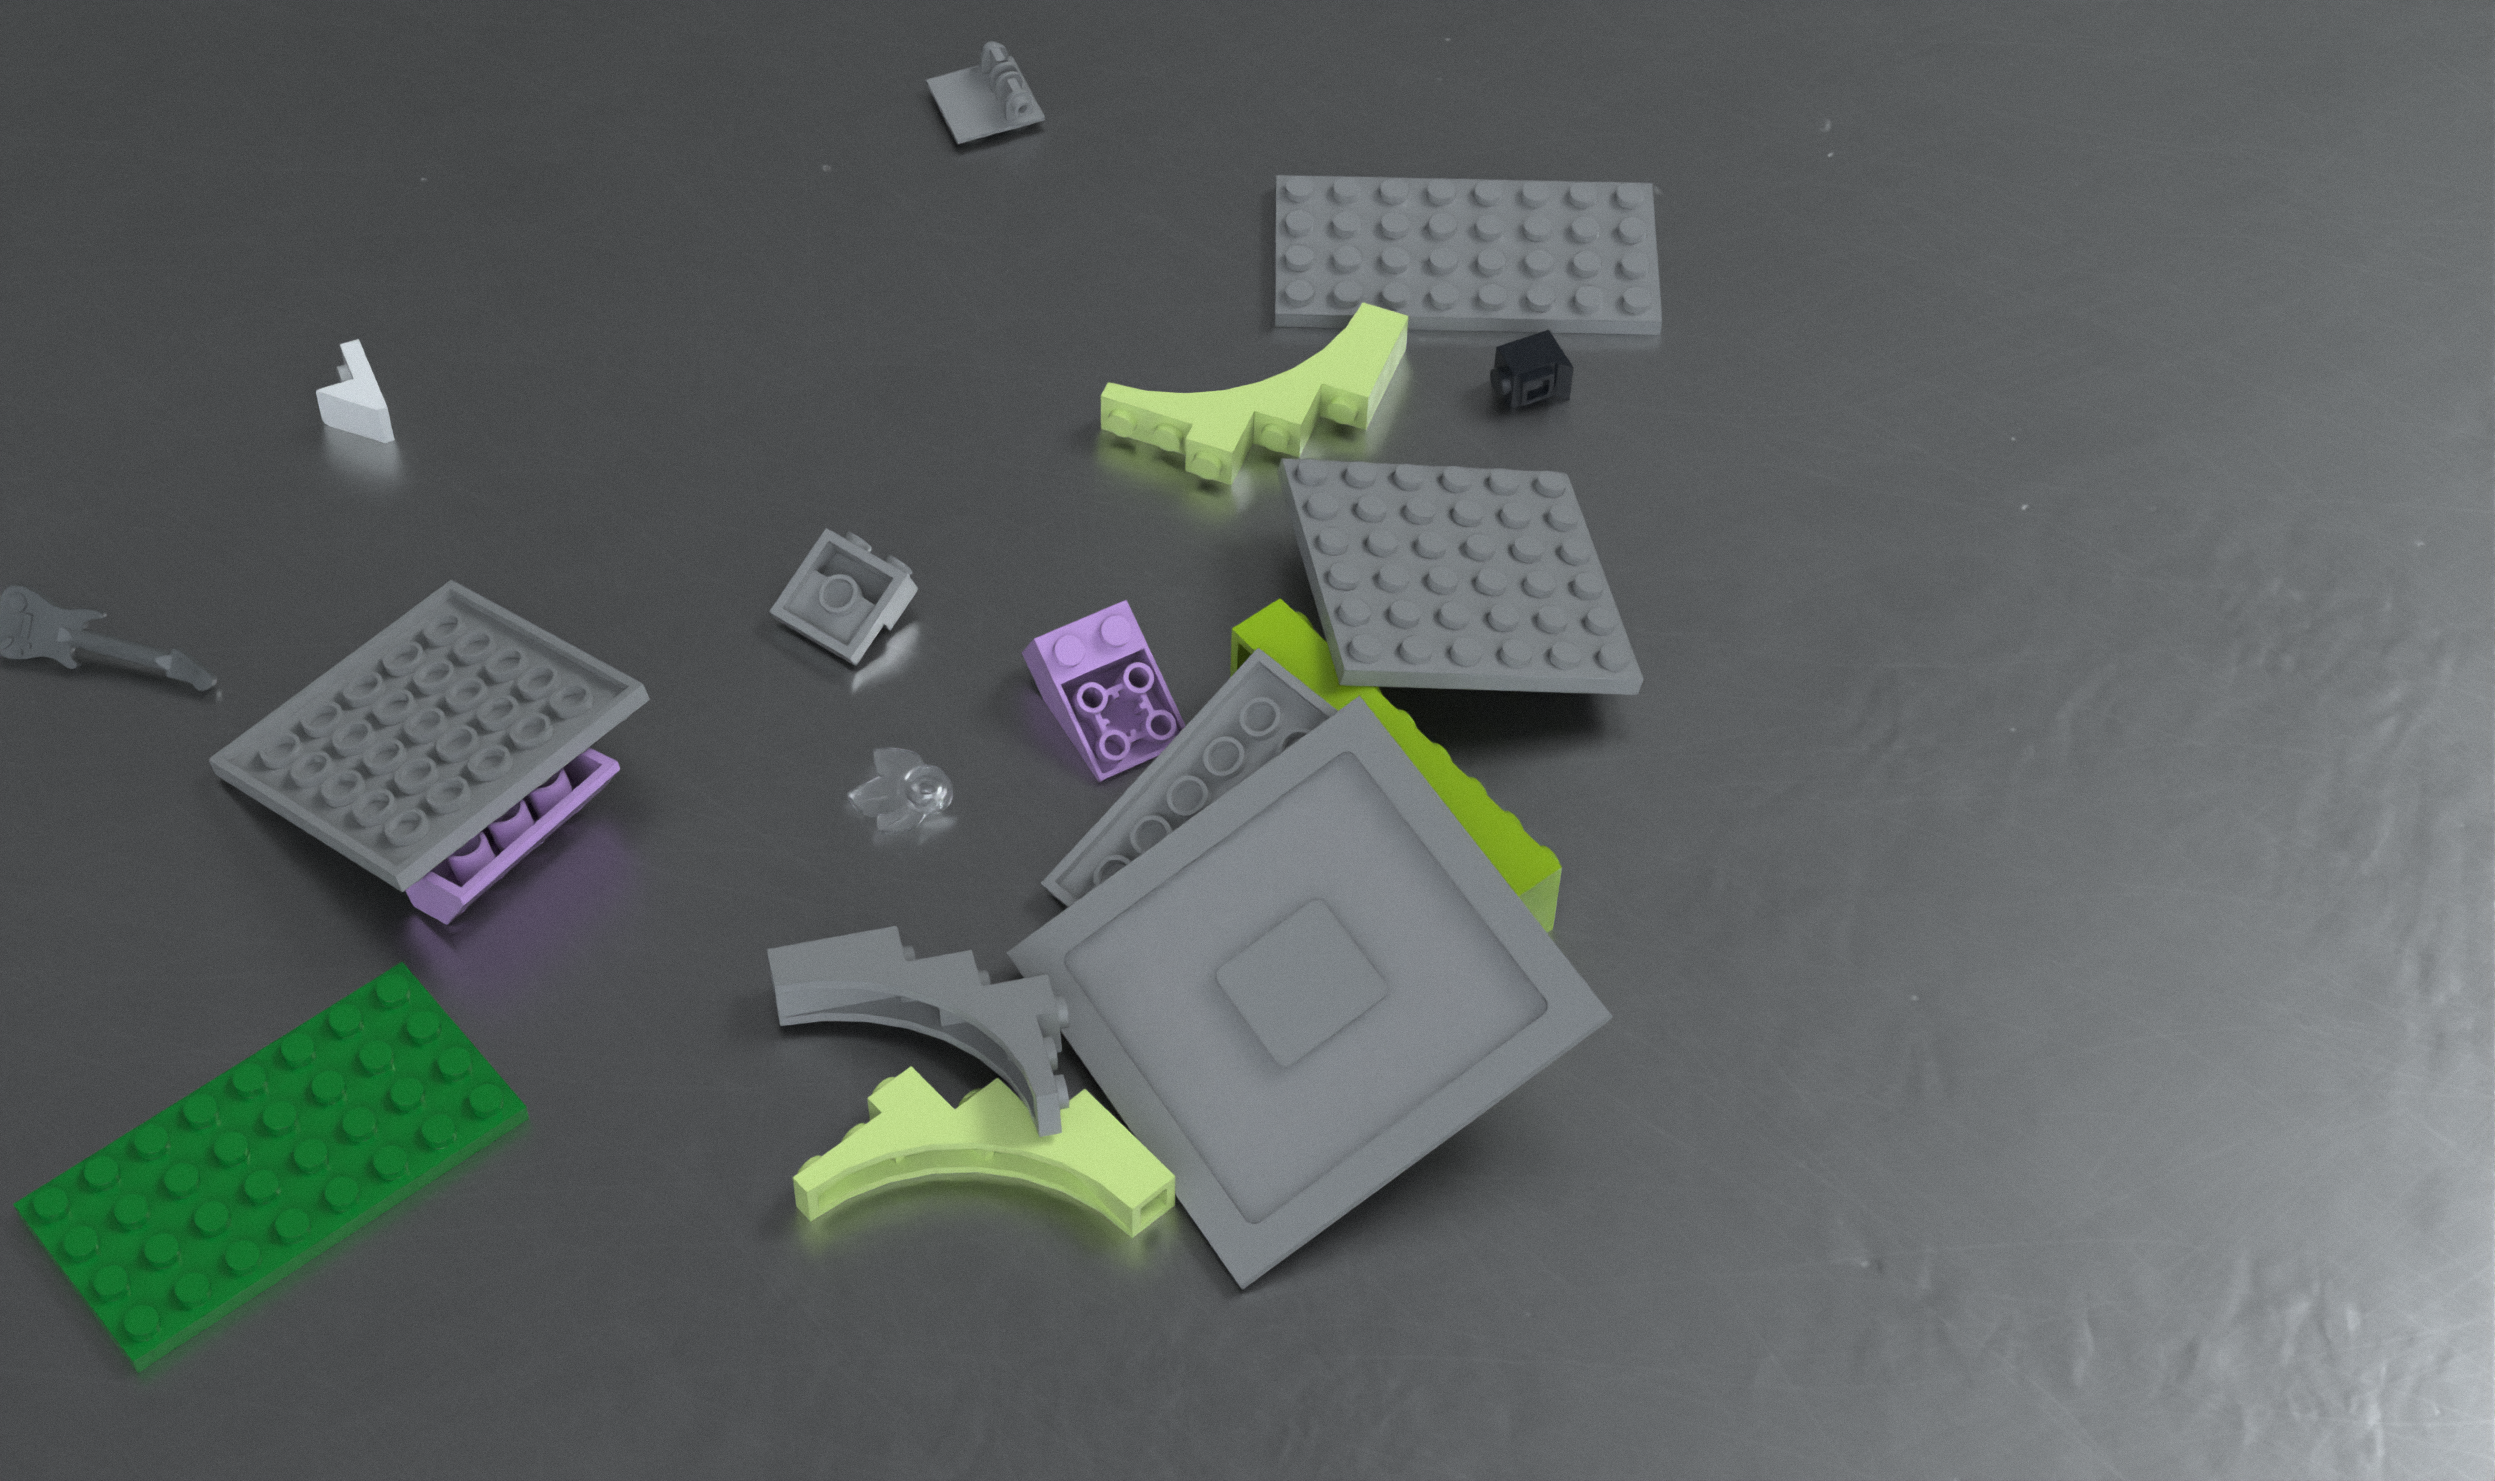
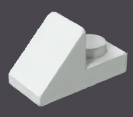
(356, 401)

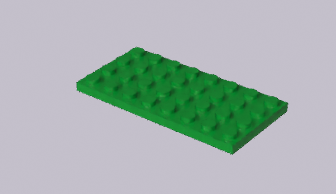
(269, 1165)

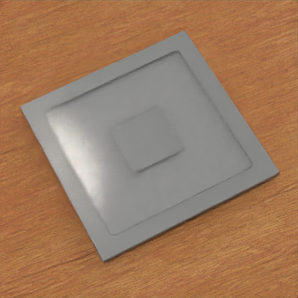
(1308, 990)

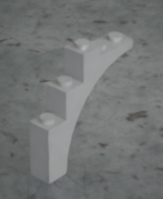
(878, 981)

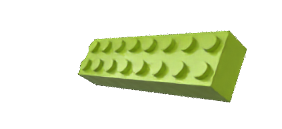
(1297, 647)

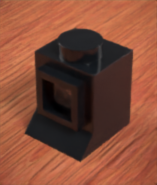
(1531, 370)

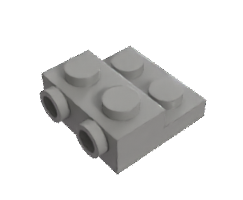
(844, 595)

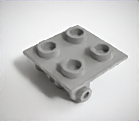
(985, 97)

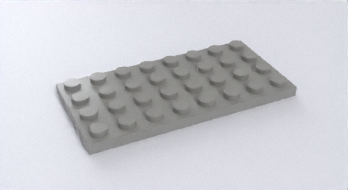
(1468, 253)

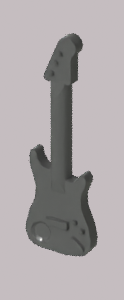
(39, 627)

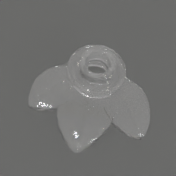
(897, 791)

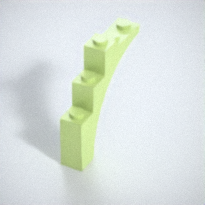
(1276, 413)
(990, 1133)

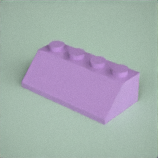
(509, 839)

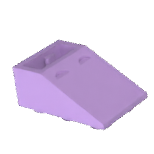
(1105, 690)

